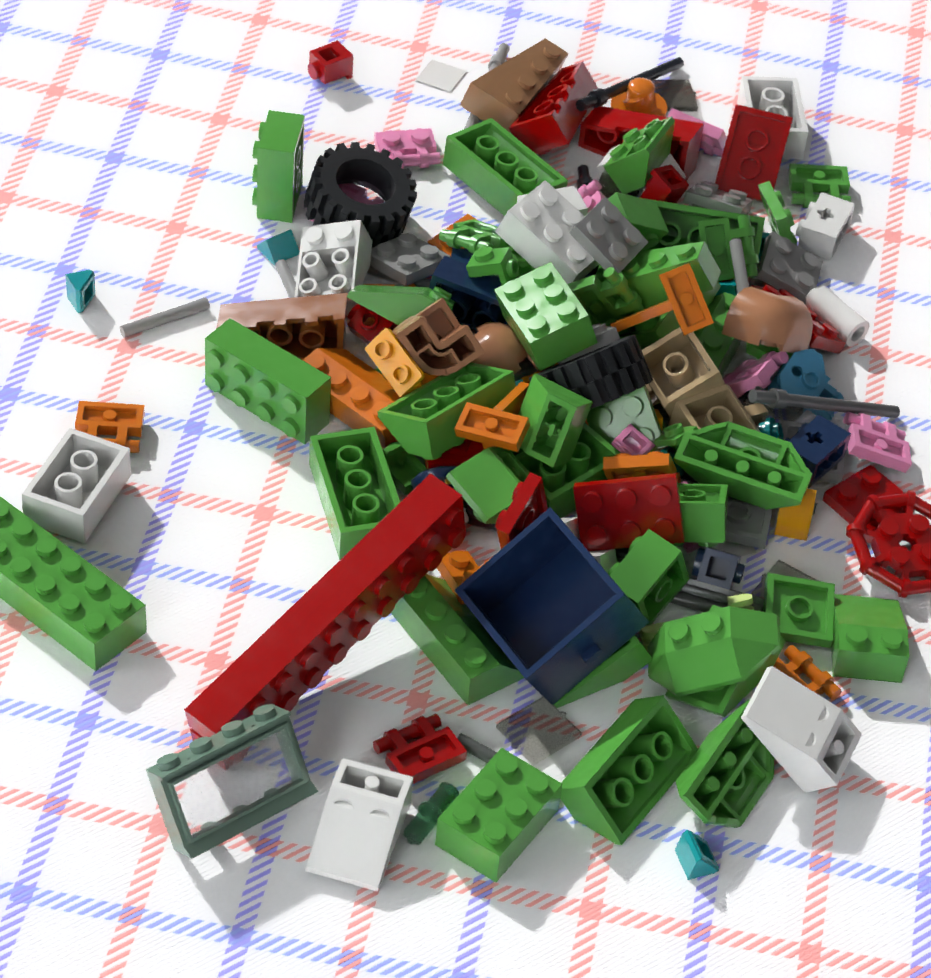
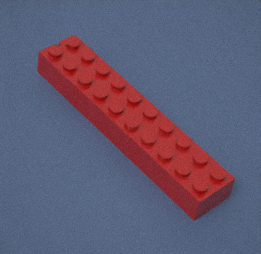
(336, 610)

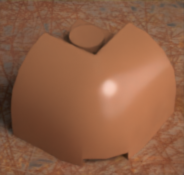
(769, 320)
(438, 340)
(500, 347)

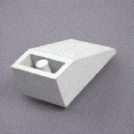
(332, 258)
(801, 730)
(360, 824)

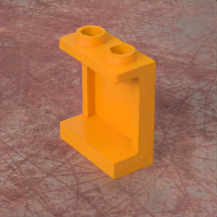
(396, 363)

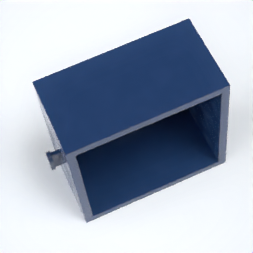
(551, 606)

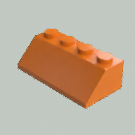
(355, 390)

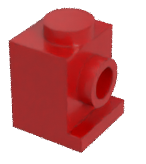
(330, 62)
(665, 185)
(356, 325)

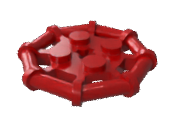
(886, 540)

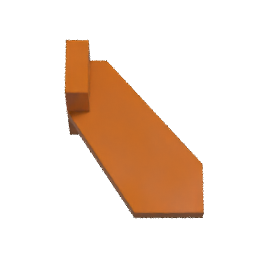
(683, 298)
(496, 426)

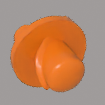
(641, 98)

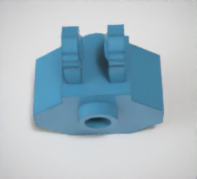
(806, 376)

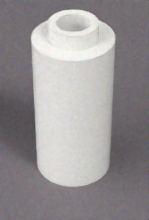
(838, 314)

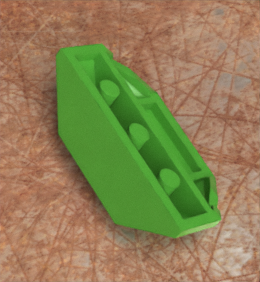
(752, 463)
(712, 649)
(727, 773)

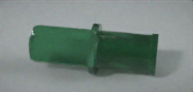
(429, 813)

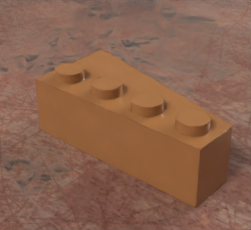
(514, 84)

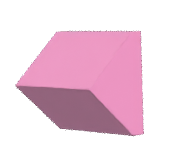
(632, 442)

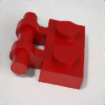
(423, 757)

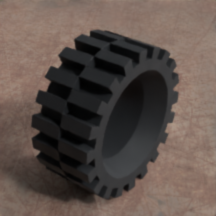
(366, 168)
(603, 372)

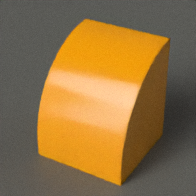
(796, 520)

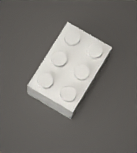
(781, 97)
(540, 233)
(77, 484)

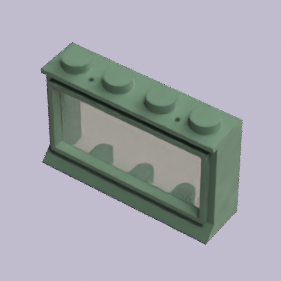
(230, 780)

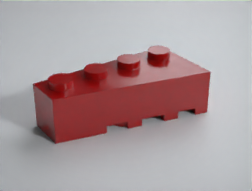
(553, 114)
(607, 126)

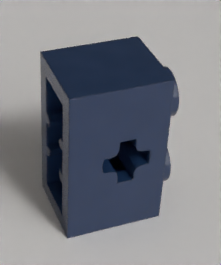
(820, 446)

